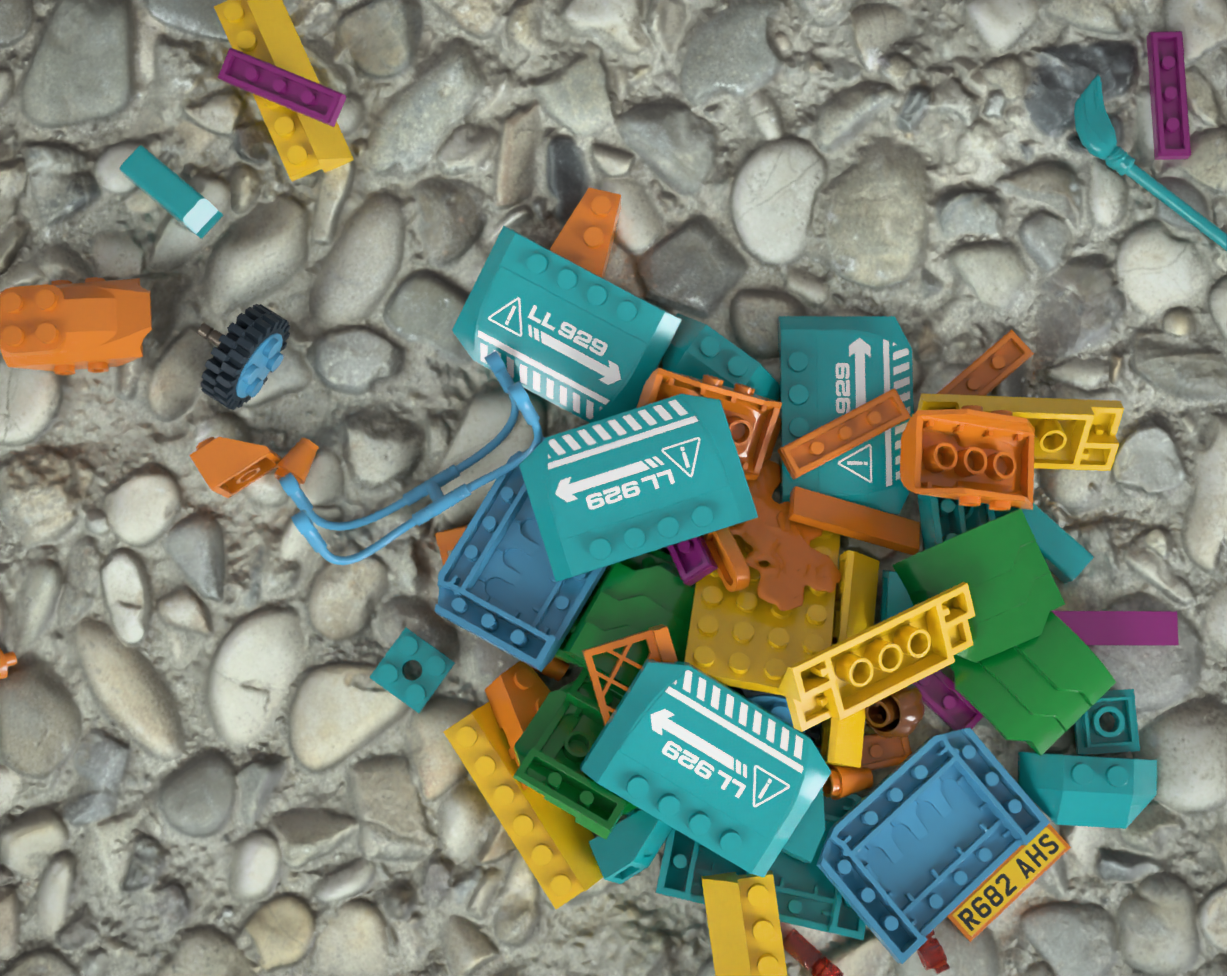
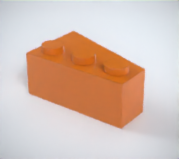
(590, 231)
(515, 701)

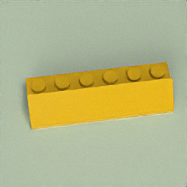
(268, 34)
(1067, 431)
(852, 614)
(879, 659)
(542, 832)
(744, 925)

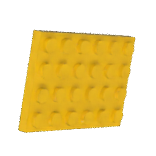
(750, 640)

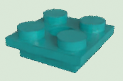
(391, 670)
(1121, 738)

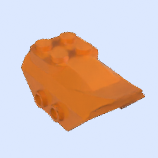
(74, 325)
(750, 417)
(970, 457)

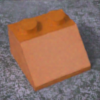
(232, 464)

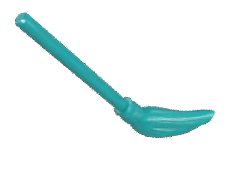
(1100, 140)

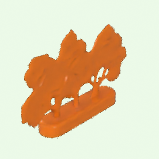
(779, 542)

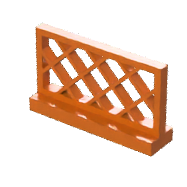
(660, 650)

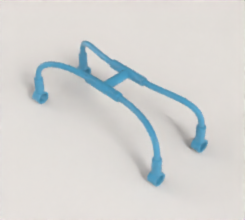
(304, 519)

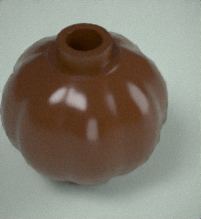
(897, 713)

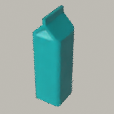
(170, 192)
(1060, 550)

